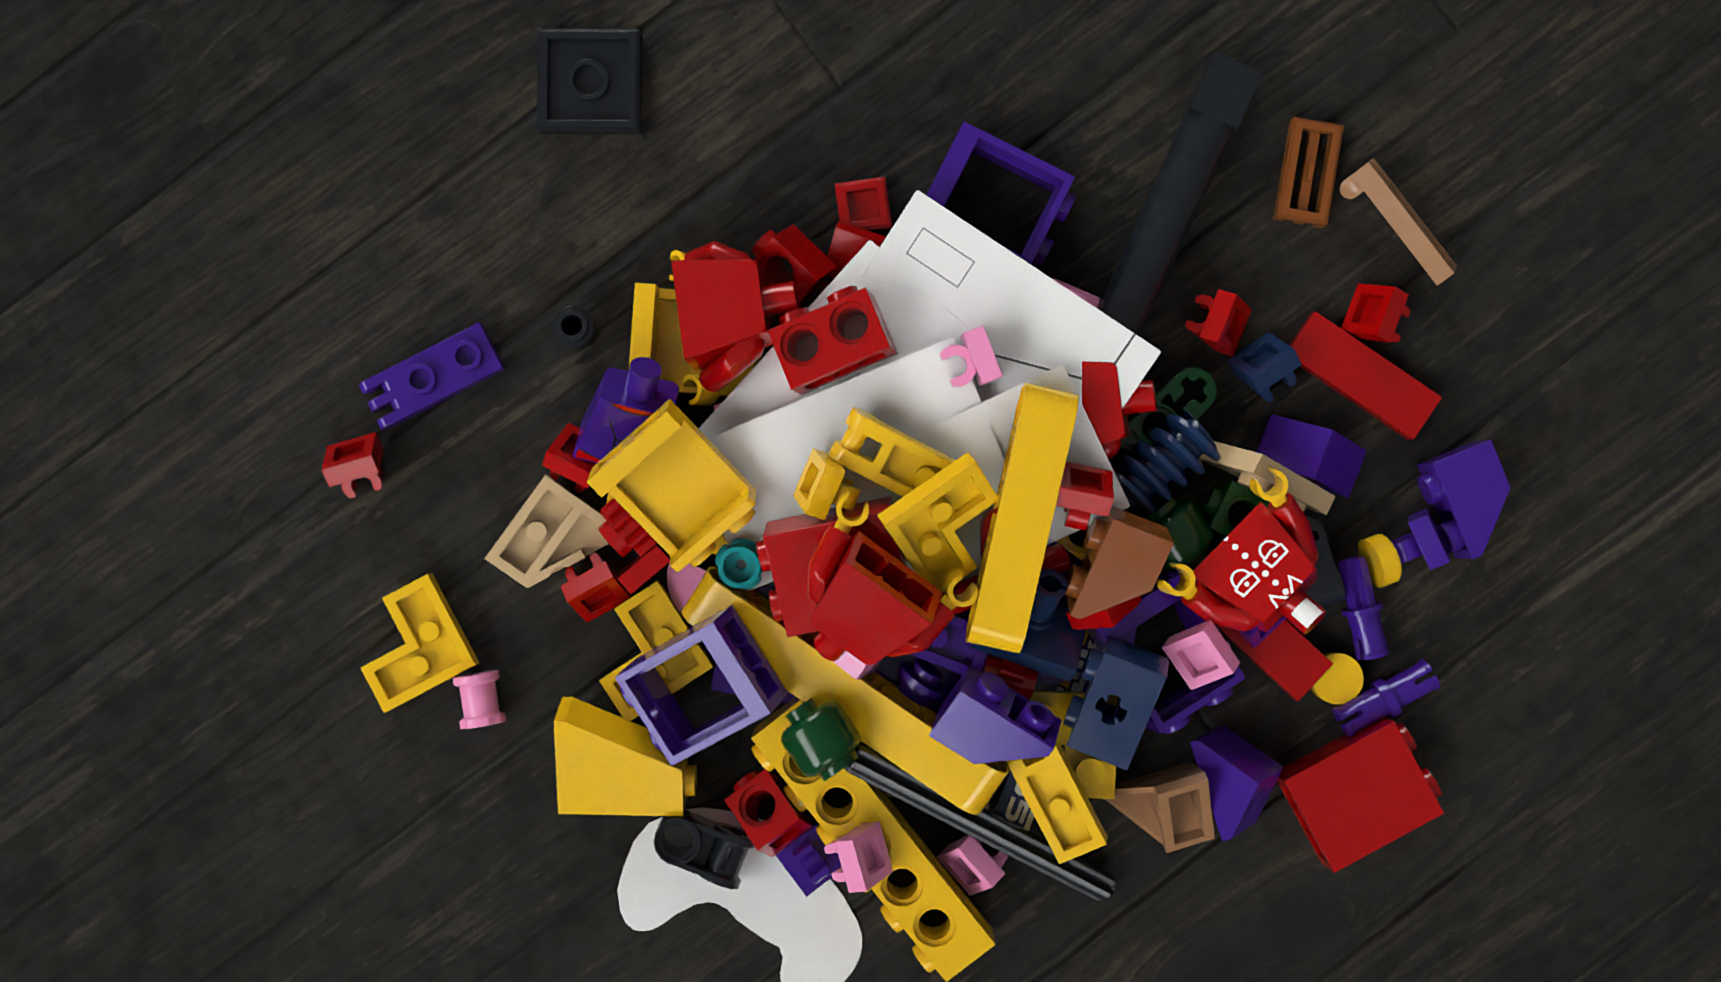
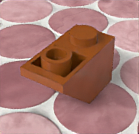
(1119, 564)

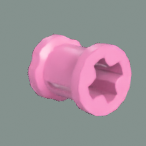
(479, 699)

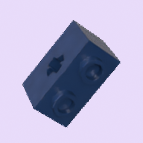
(1111, 730)

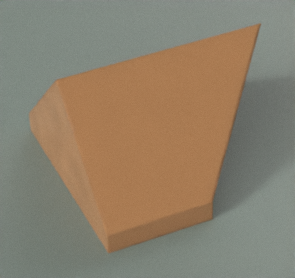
(1169, 805)

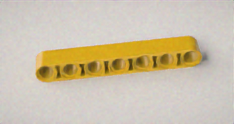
(873, 704)

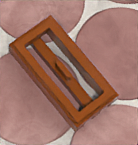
(1300, 214)

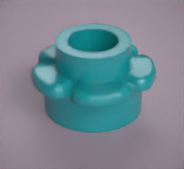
(728, 570)

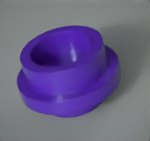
(920, 683)

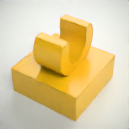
(823, 485)

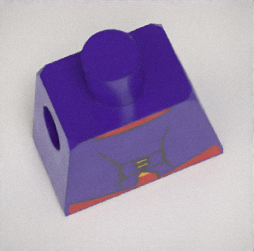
(621, 405)

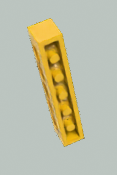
(944, 947)

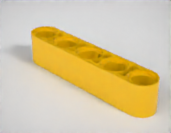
(1024, 517)

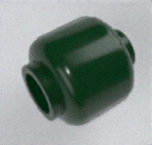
(1187, 528)
(820, 739)

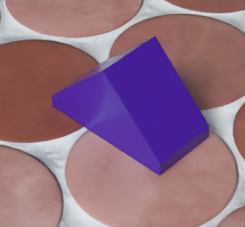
(1313, 453)
(1237, 778)

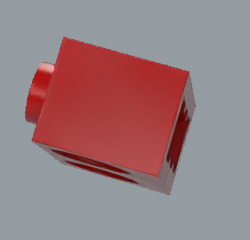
(835, 353)

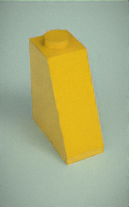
(614, 766)

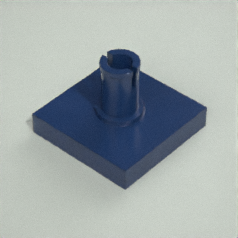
(1050, 641)

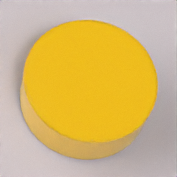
(1382, 560)
(1341, 681)

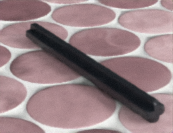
(985, 826)

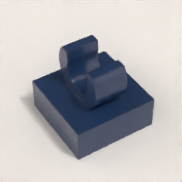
(1265, 364)

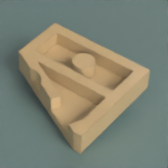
(1250, 464)
(547, 534)

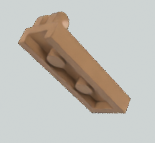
(1401, 217)

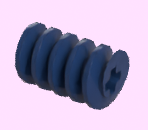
(1164, 461)

